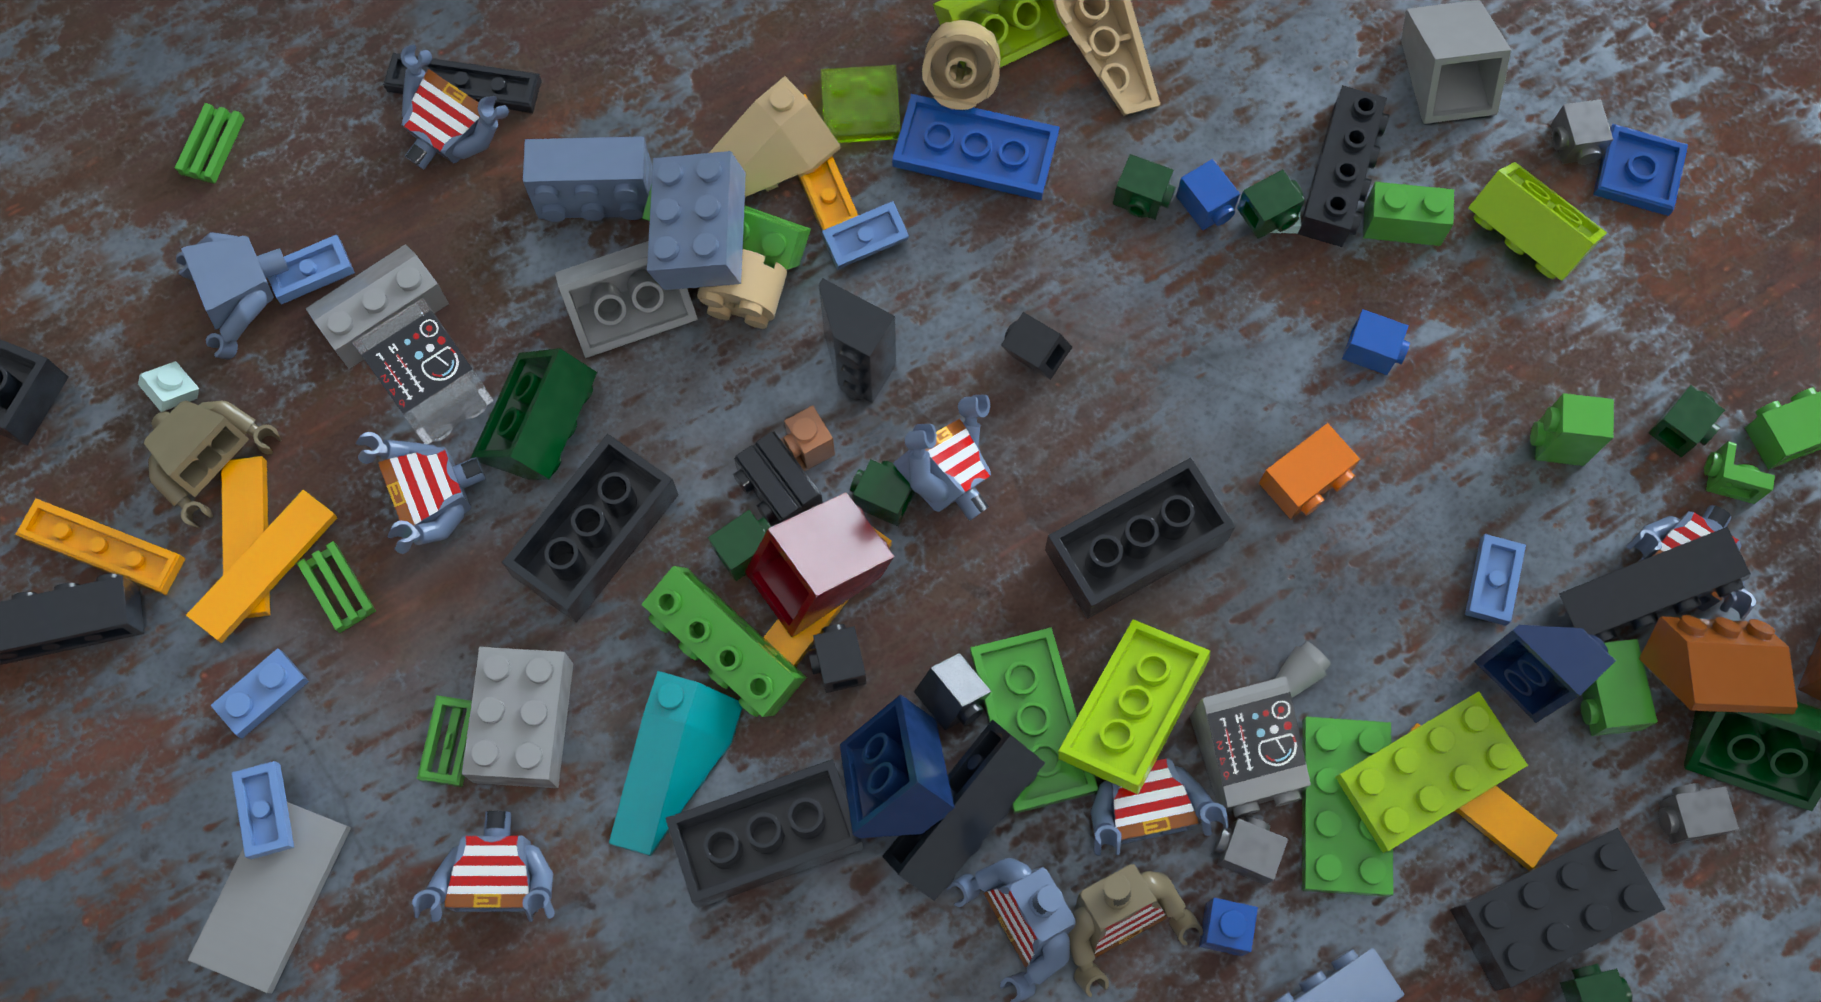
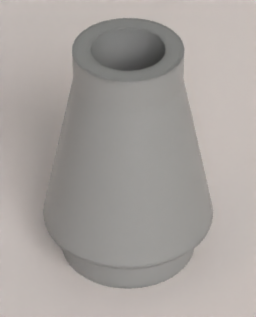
(1304, 668)

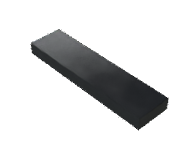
(512, 88)

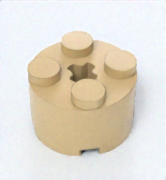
(961, 42)
(754, 298)

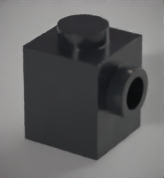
(1036, 345)
(837, 658)
(953, 692)

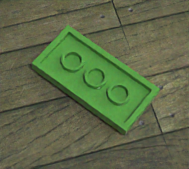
(1036, 708)
(1335, 842)

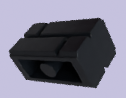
(775, 479)

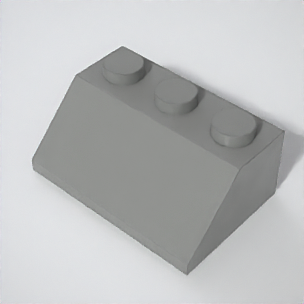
(373, 299)
(619, 301)

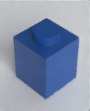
(1208, 195)
(1376, 342)
(1228, 927)

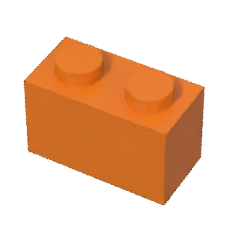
(1309, 472)

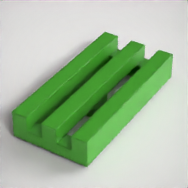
(203, 142)
(320, 560)
(425, 770)

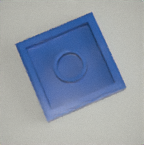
(1641, 170)

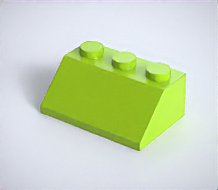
(1017, 24)
(1536, 221)

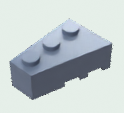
(1352, 980)

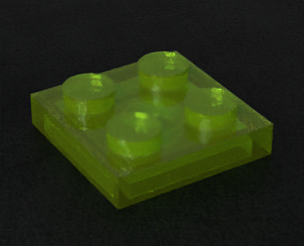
(861, 103)

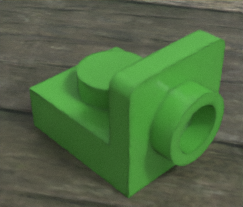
(1735, 481)

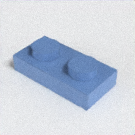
(865, 235)
(312, 269)
(1495, 580)
(259, 693)
(262, 810)

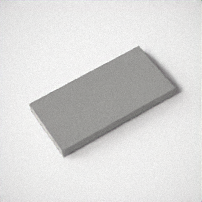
(269, 903)

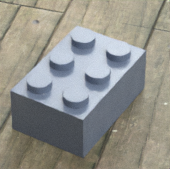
(587, 177)
(696, 221)

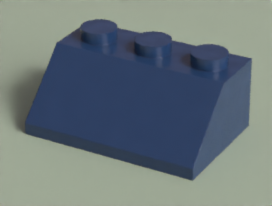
(1545, 666)
(896, 773)

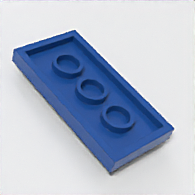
(976, 147)

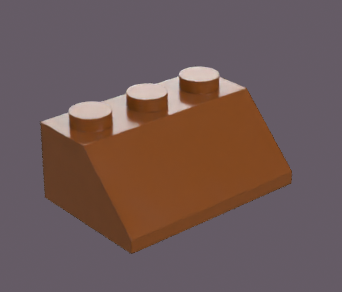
(1722, 664)

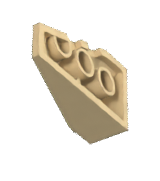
(1114, 49)
(778, 138)

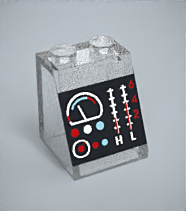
(424, 372)

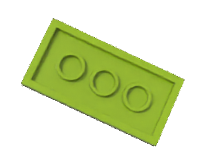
(1134, 706)
(1431, 772)

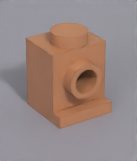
(808, 438)

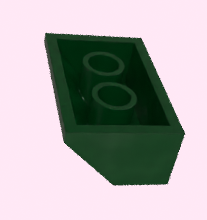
(535, 414)
(1761, 752)

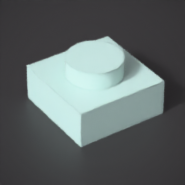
(168, 386)

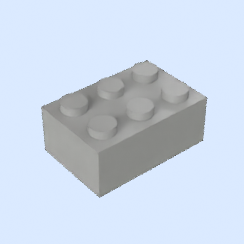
(518, 717)

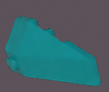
(676, 748)

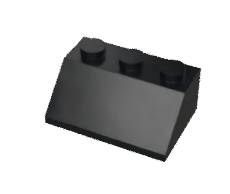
(858, 341)

